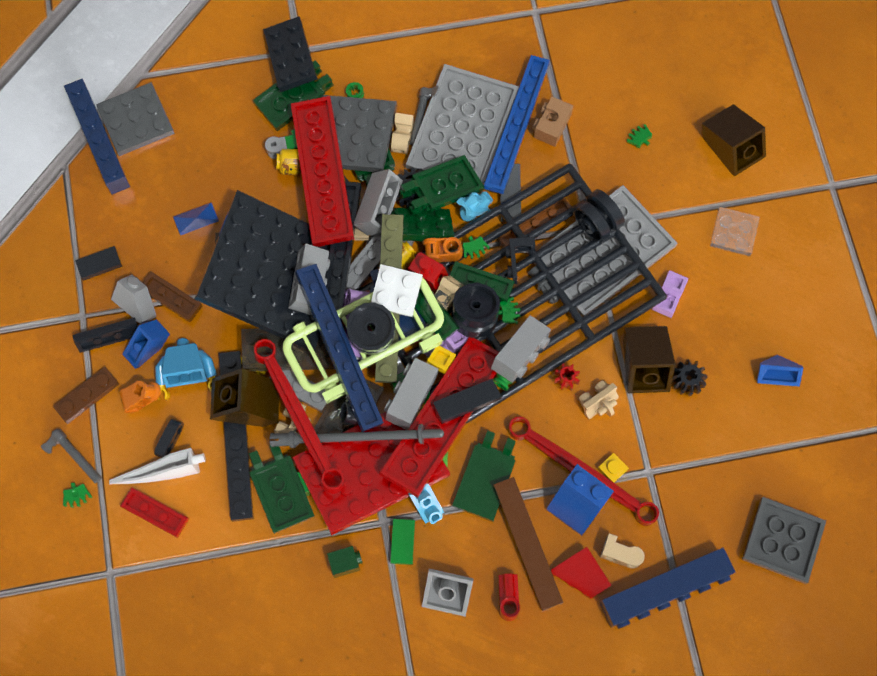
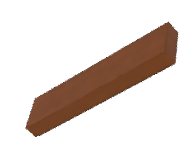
(536, 221)

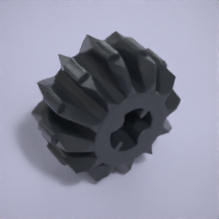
(697, 380)

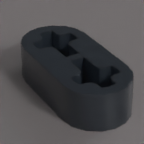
(169, 438)

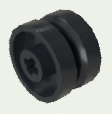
(598, 216)
(476, 310)
(371, 341)

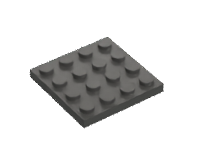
(363, 131)

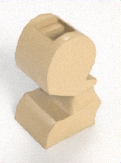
(402, 135)

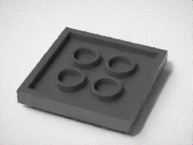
(135, 119)
(784, 540)

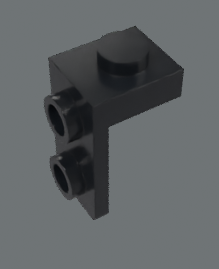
(518, 245)

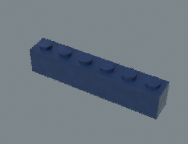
(97, 136)
(667, 587)

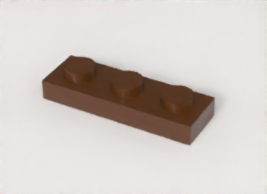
(172, 297)
(86, 395)

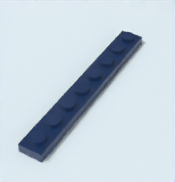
(339, 347)

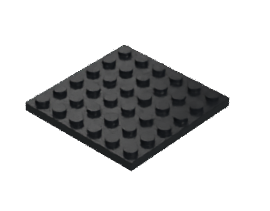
(255, 267)

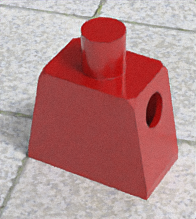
(429, 269)

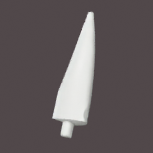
(168, 467)

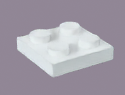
(397, 290)

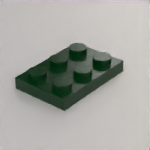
(425, 224)

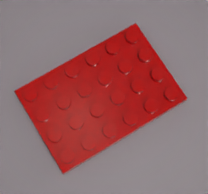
(363, 487)

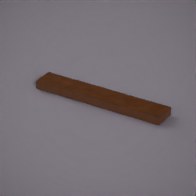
(528, 544)

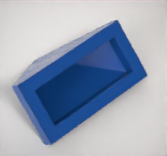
(196, 218)
(780, 371)

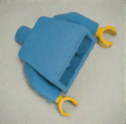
(184, 366)

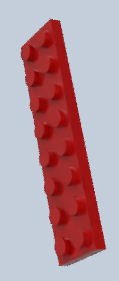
(322, 172)
(415, 463)

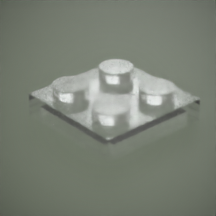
(734, 231)

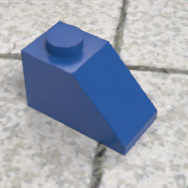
(145, 343)

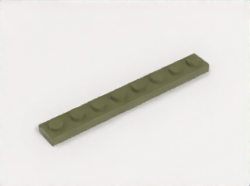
(390, 256)

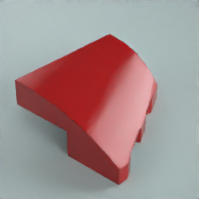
(583, 573)

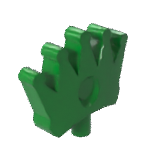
(640, 136)
(475, 246)
(509, 311)
(75, 494)

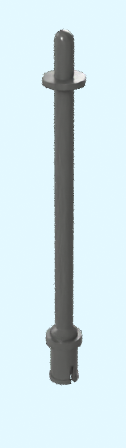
(293, 438)

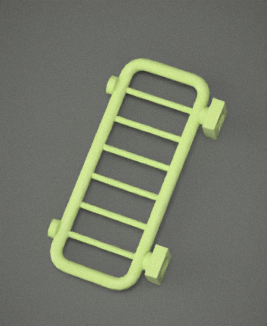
(335, 391)

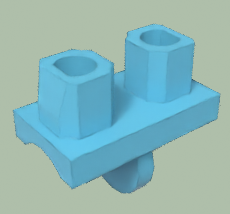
(474, 205)
(428, 505)

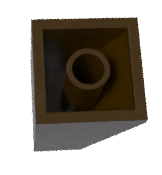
(735, 139)
(648, 359)
(244, 399)

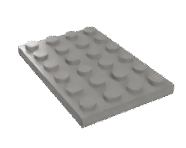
(463, 120)
(640, 230)

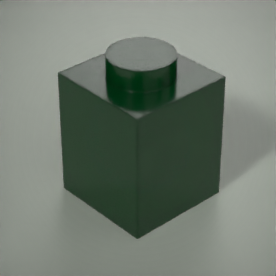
(344, 561)

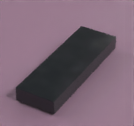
(105, 335)
(467, 401)

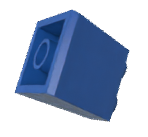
(579, 499)

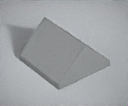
(447, 592)

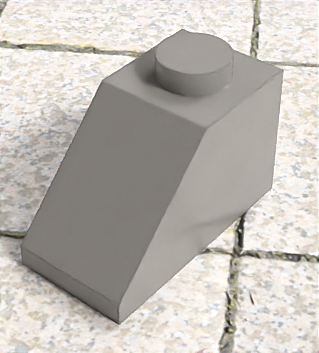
(134, 299)

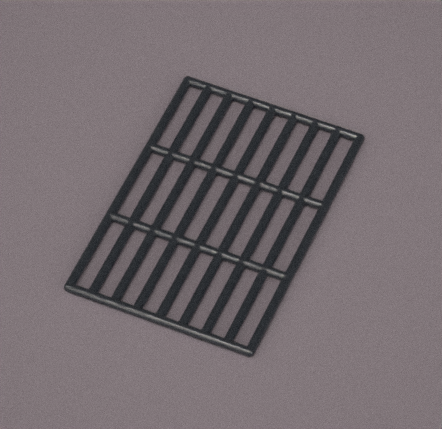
(547, 273)

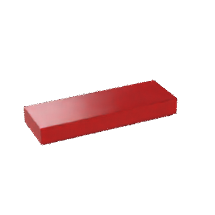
(154, 512)

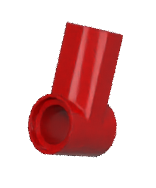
(508, 595)

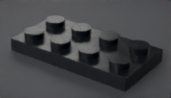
(290, 54)

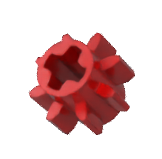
(564, 382)

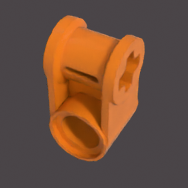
(440, 249)
(139, 395)

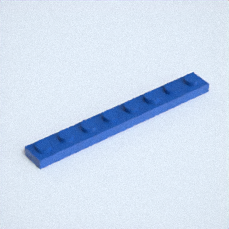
(516, 125)

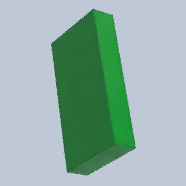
(402, 542)

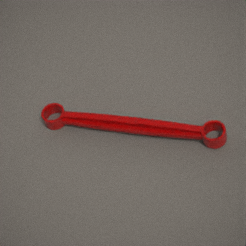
(298, 416)
(569, 462)

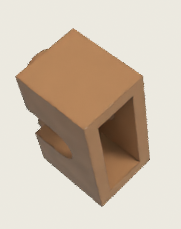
(551, 131)

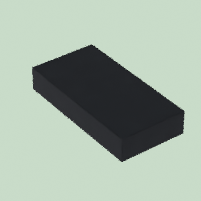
(98, 263)

